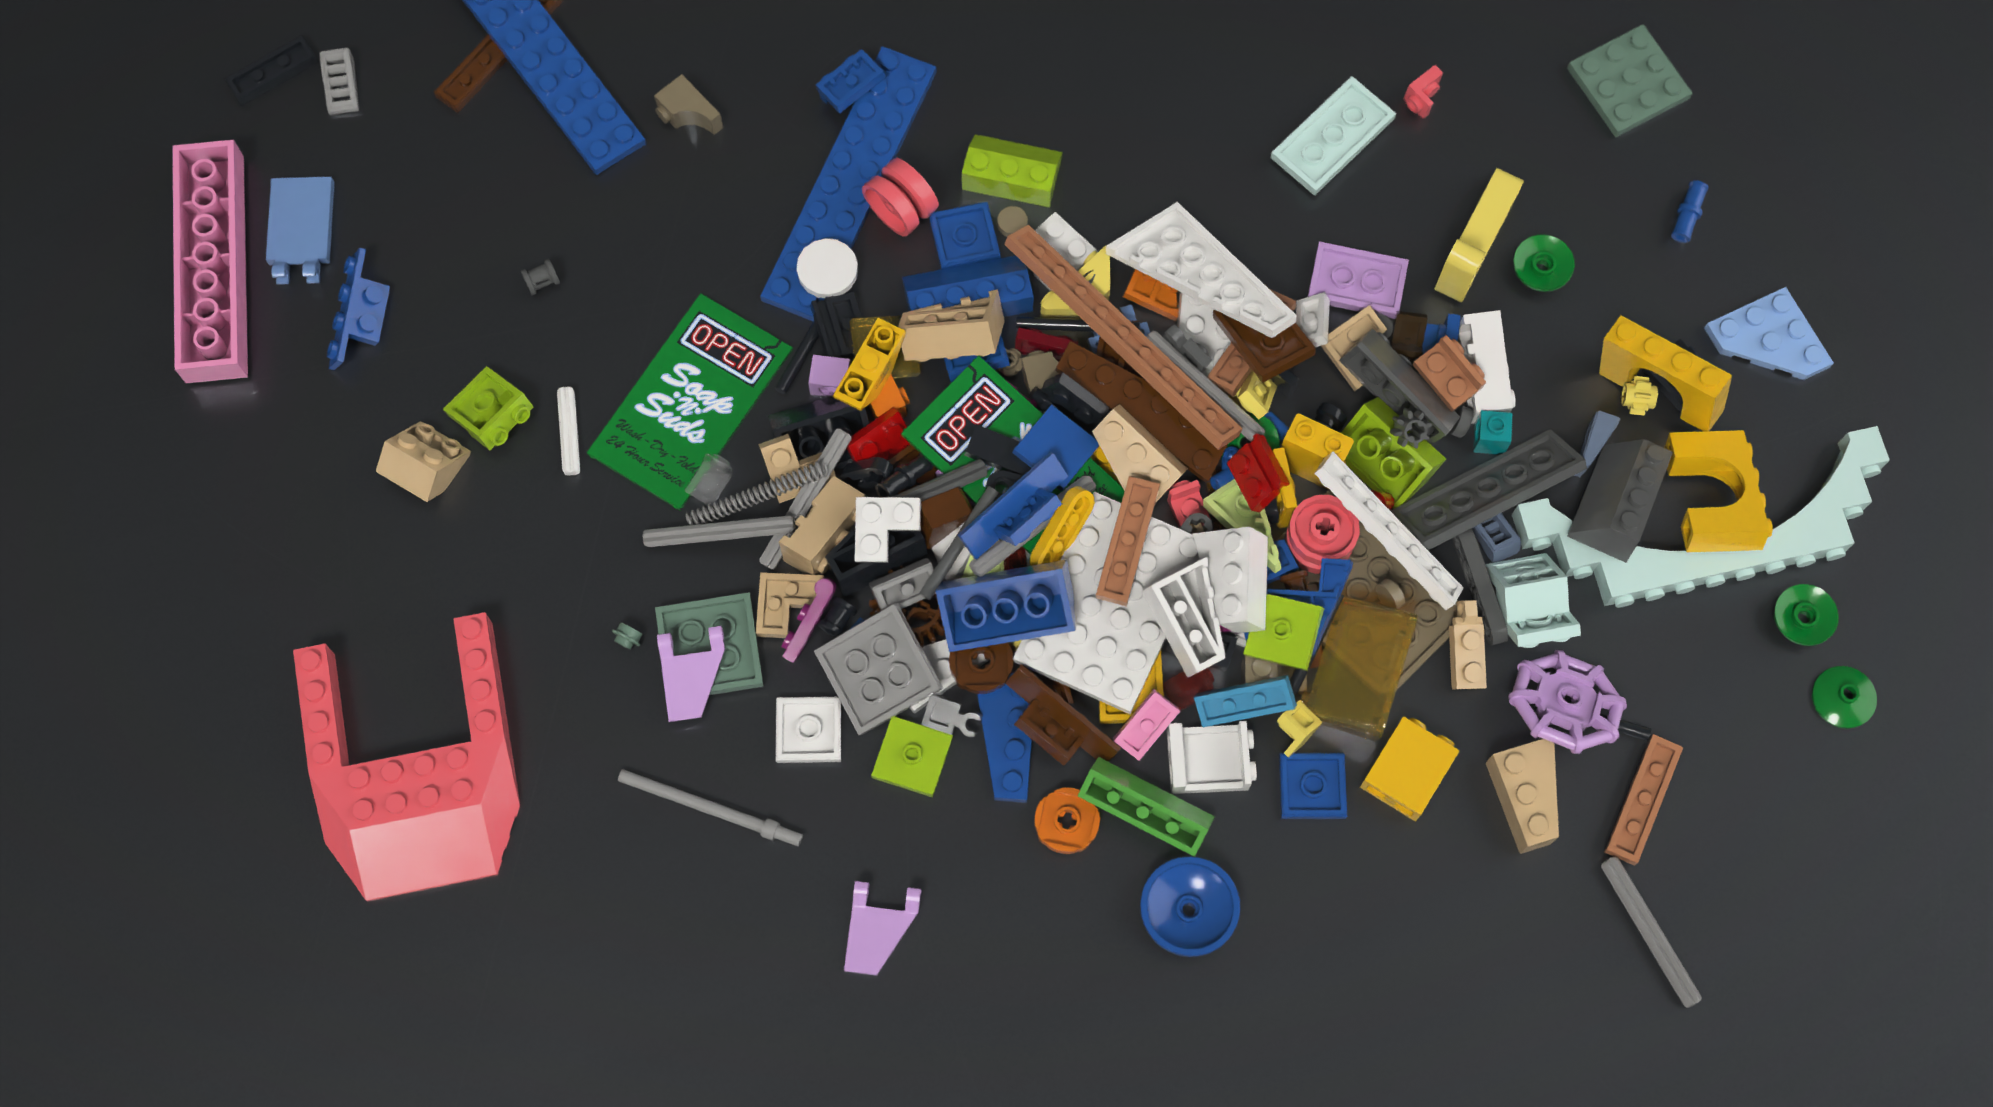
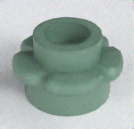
(627, 636)

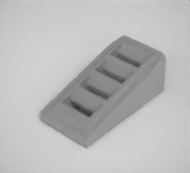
(339, 62)

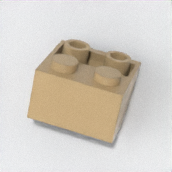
(422, 460)

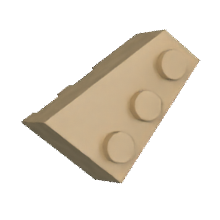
(954, 330)
(1136, 451)
(822, 528)
(1528, 792)

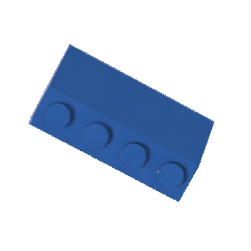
(973, 280)
(1007, 606)

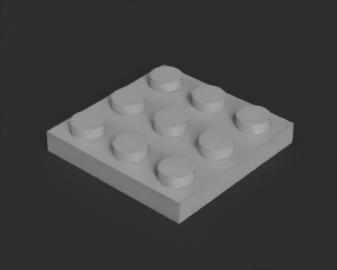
(878, 669)

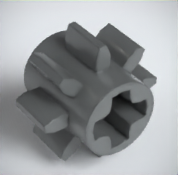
(1417, 432)

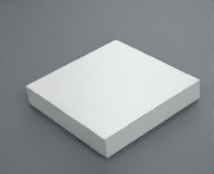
(808, 729)

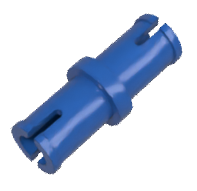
(1689, 211)

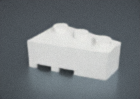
(1484, 345)
(1237, 576)
(1188, 616)

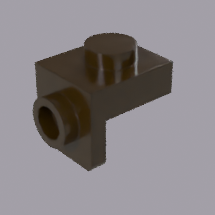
(1409, 334)

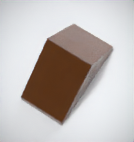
(943, 515)

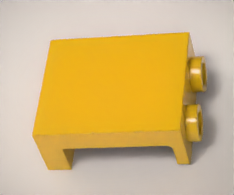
(1309, 444)
(1410, 768)

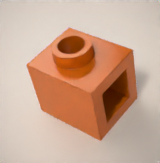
(890, 397)

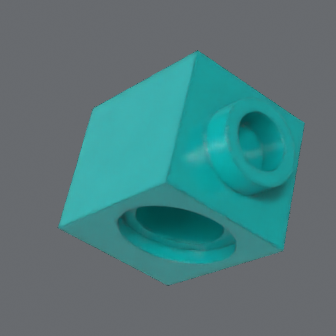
(1492, 432)

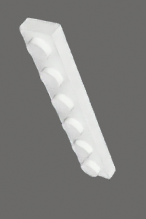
(1389, 530)

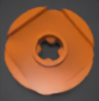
(1050, 831)

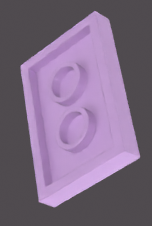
(1359, 279)

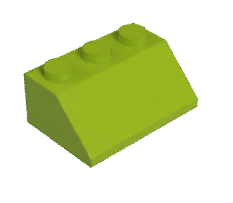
(1011, 170)
(1381, 460)

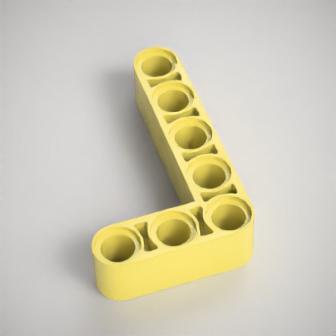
(1478, 235)

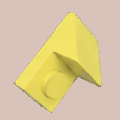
(1255, 396)

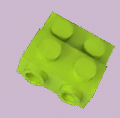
(489, 408)

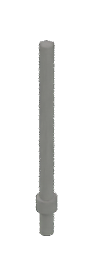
(769, 829)

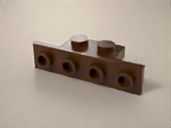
(1056, 723)

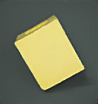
(1299, 725)

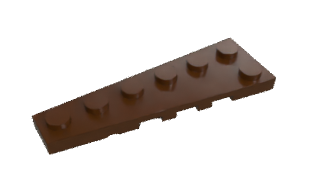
(1118, 386)

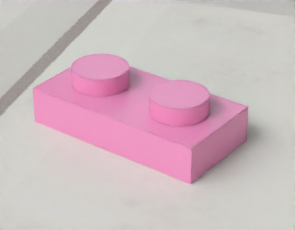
(1146, 724)

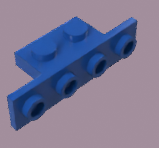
(360, 310)
(1018, 509)

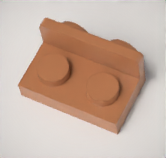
(1450, 373)

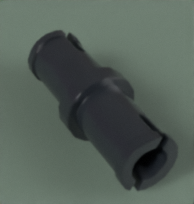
(904, 477)

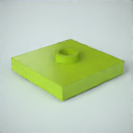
(1288, 633)
(912, 756)

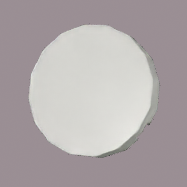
(827, 268)

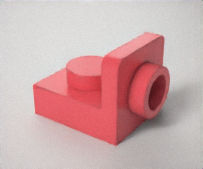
(1421, 90)
(1186, 500)

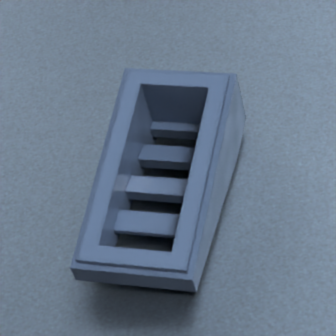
(1597, 434)
(1502, 545)

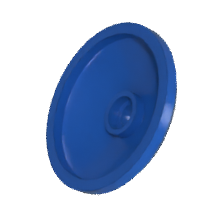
(1196, 884)

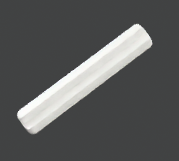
(568, 431)

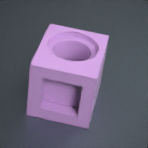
(826, 374)

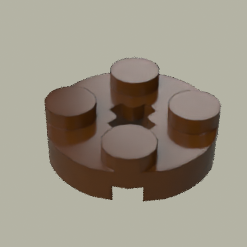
(982, 680)

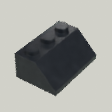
(814, 423)

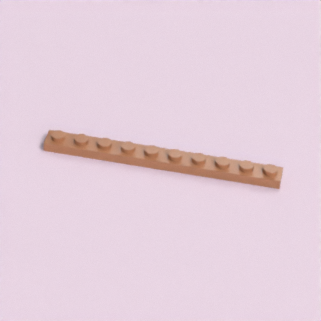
(1123, 337)

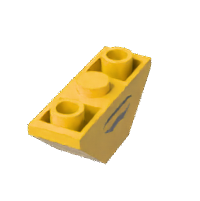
(871, 365)

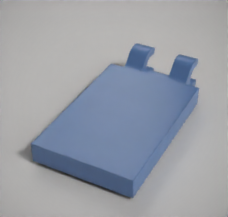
(299, 226)

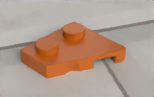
(1152, 295)

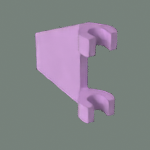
(689, 676)
(876, 930)

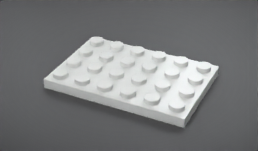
(1112, 642)

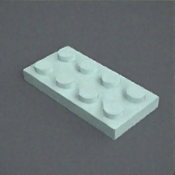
(1333, 135)

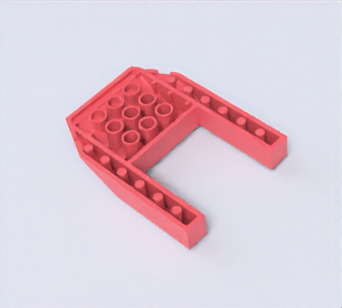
(419, 814)

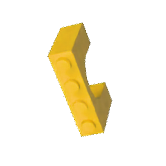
(1700, 383)
(1729, 459)

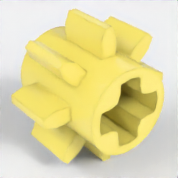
(1639, 395)

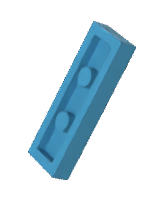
(1245, 701)

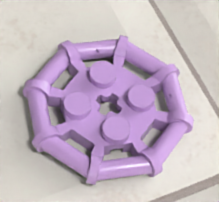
(1575, 680)

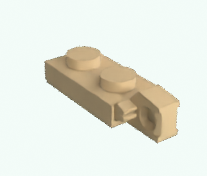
(1467, 648)

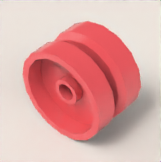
(900, 197)
(1325, 516)

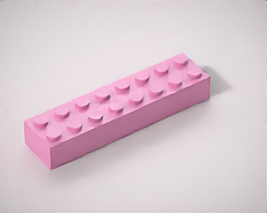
(209, 262)

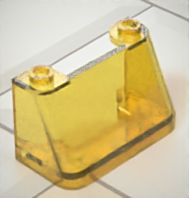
(1361, 667)

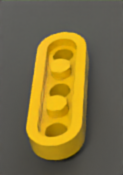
(1063, 526)

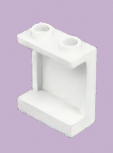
(1210, 758)

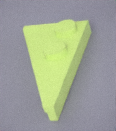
(1233, 511)

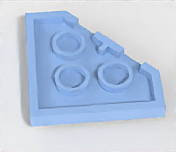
(1771, 336)

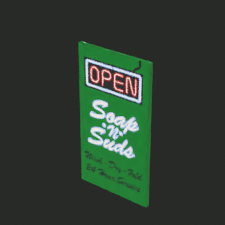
(689, 400)
(991, 402)

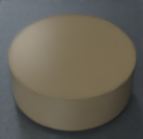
(1011, 220)
(1390, 594)

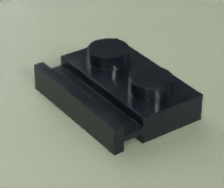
(833, 324)

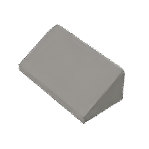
(902, 585)

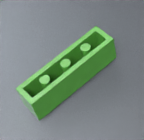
(1146, 806)

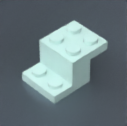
(1533, 600)

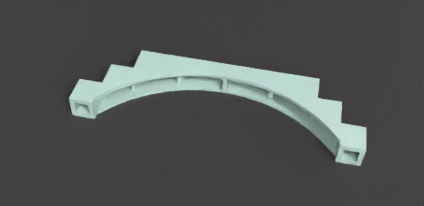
(1811, 534)

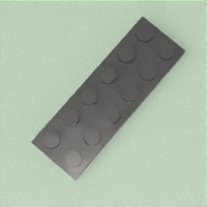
(1490, 489)

